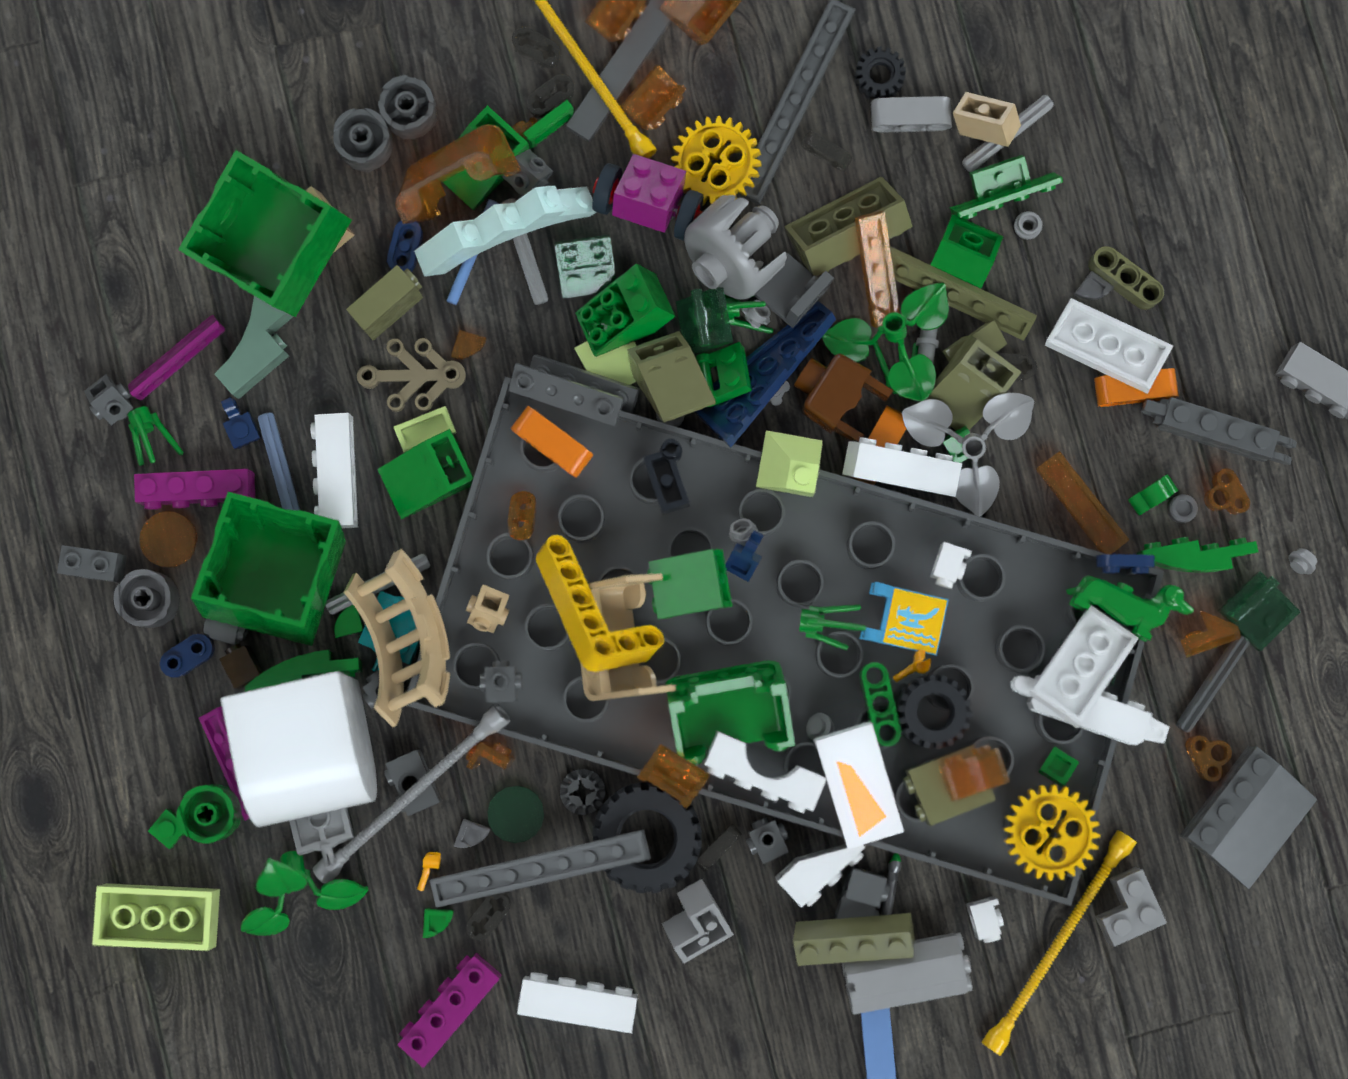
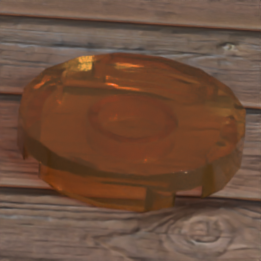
(168, 539)

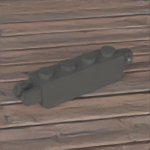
(1218, 430)

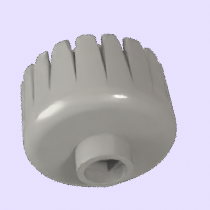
(723, 253)

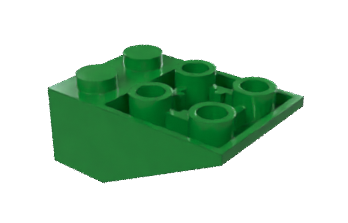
(474, 191)
(625, 311)
(426, 474)

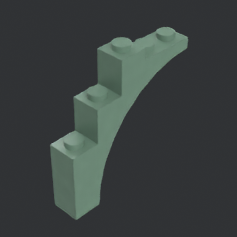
(257, 351)

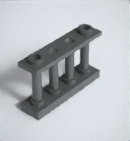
(574, 389)

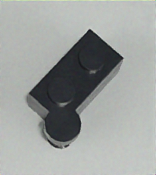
(666, 477)

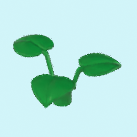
(914, 376)
(289, 877)

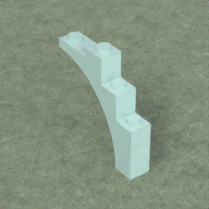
(501, 223)

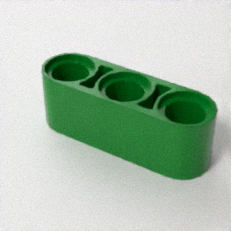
(882, 689)

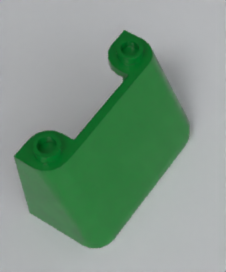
(737, 701)

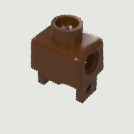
(835, 391)

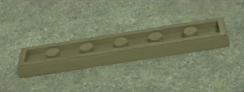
(963, 295)

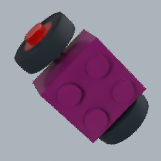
(647, 195)

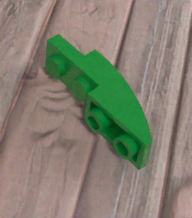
(1188, 557)
(304, 667)

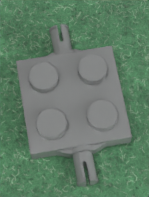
(322, 833)

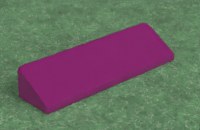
(175, 358)
(216, 732)

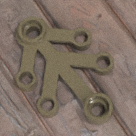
(416, 375)

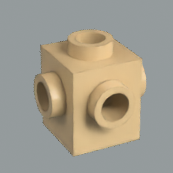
(487, 609)

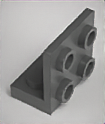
(793, 291)

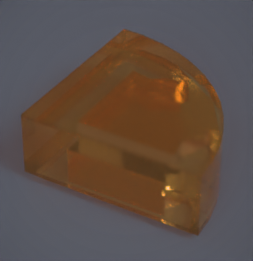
(521, 127)
(467, 345)

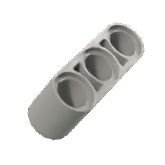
(911, 114)

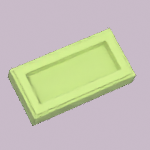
(423, 427)

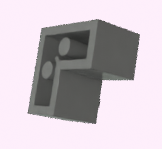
(861, 893)

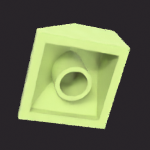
(789, 464)

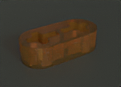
(527, 516)

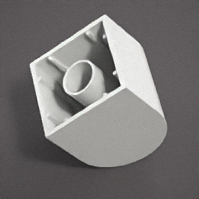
(301, 748)

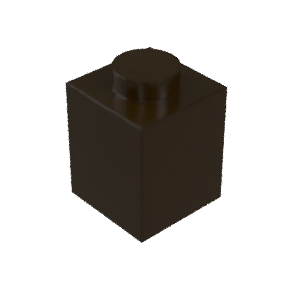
(241, 665)

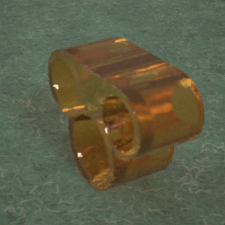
(1232, 491)
(1203, 759)

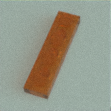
(877, 266)
(1082, 504)

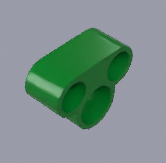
(1153, 495)

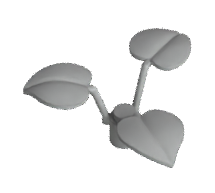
(1008, 416)

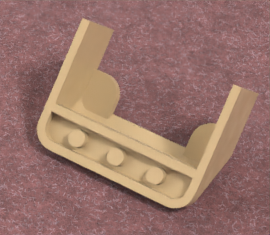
(616, 603)

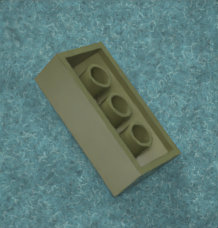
(830, 233)

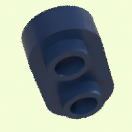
(403, 247)
(1113, 562)
(186, 656)

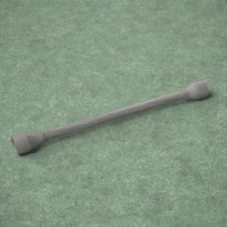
(491, 722)

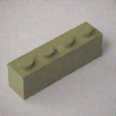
(854, 939)

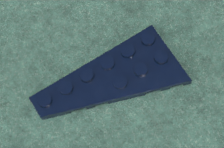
(768, 371)

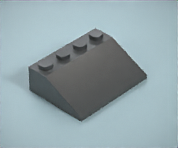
(1249, 816)

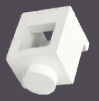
(949, 564)
(985, 919)

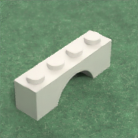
(798, 786)

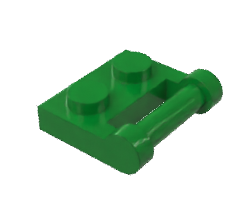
(731, 369)

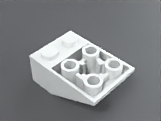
(811, 872)

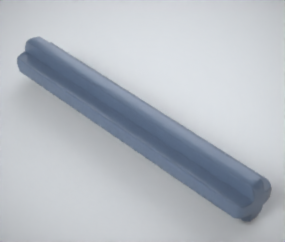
(278, 461)

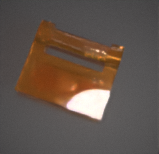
(674, 775)

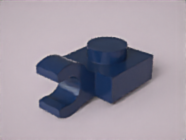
(240, 427)
(744, 559)

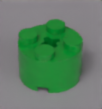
(199, 800)

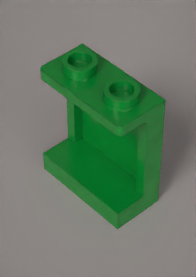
(690, 584)

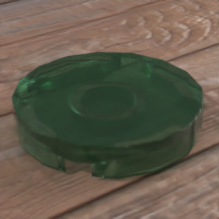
(515, 814)

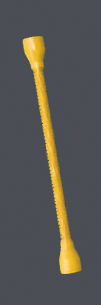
(638, 142)
(999, 1036)

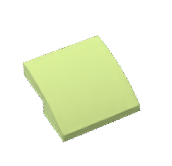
(612, 364)

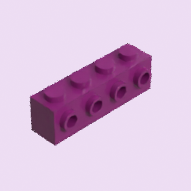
(191, 487)
(449, 1010)

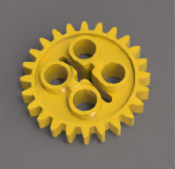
(737, 173)
(1073, 847)

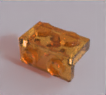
(613, 17)
(653, 99)
(495, 753)

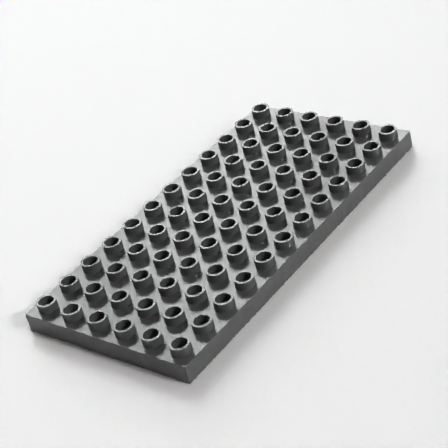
(814, 552)

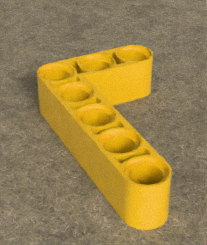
(582, 618)

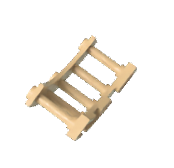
(430, 631)

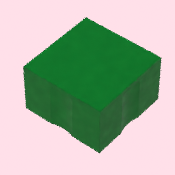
(265, 234)
(269, 569)

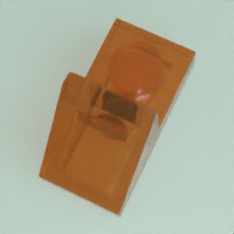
(1217, 633)

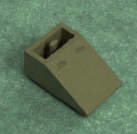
(670, 376)
(971, 381)

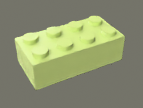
(156, 917)

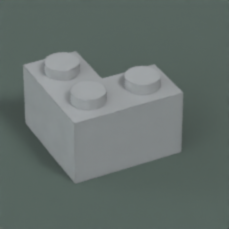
(1137, 912)
(698, 926)

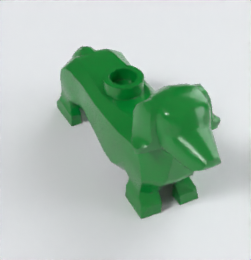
(1127, 607)

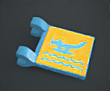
(908, 619)

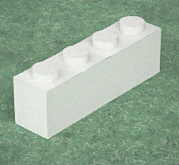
(335, 468)
(902, 468)
(577, 1003)

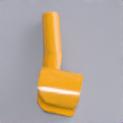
(917, 666)
(431, 860)

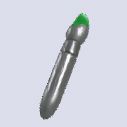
(892, 877)

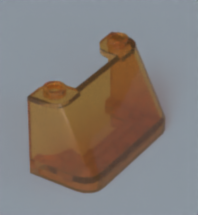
(480, 152)

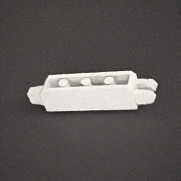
(1107, 717)

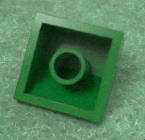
(967, 251)

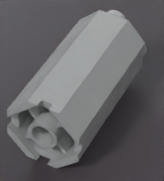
(932, 973)

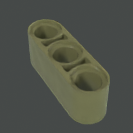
(1140, 279)

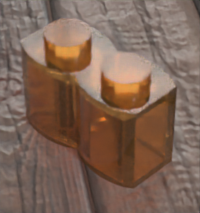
(973, 773)

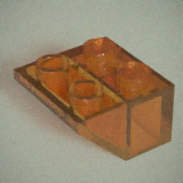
(699, 17)

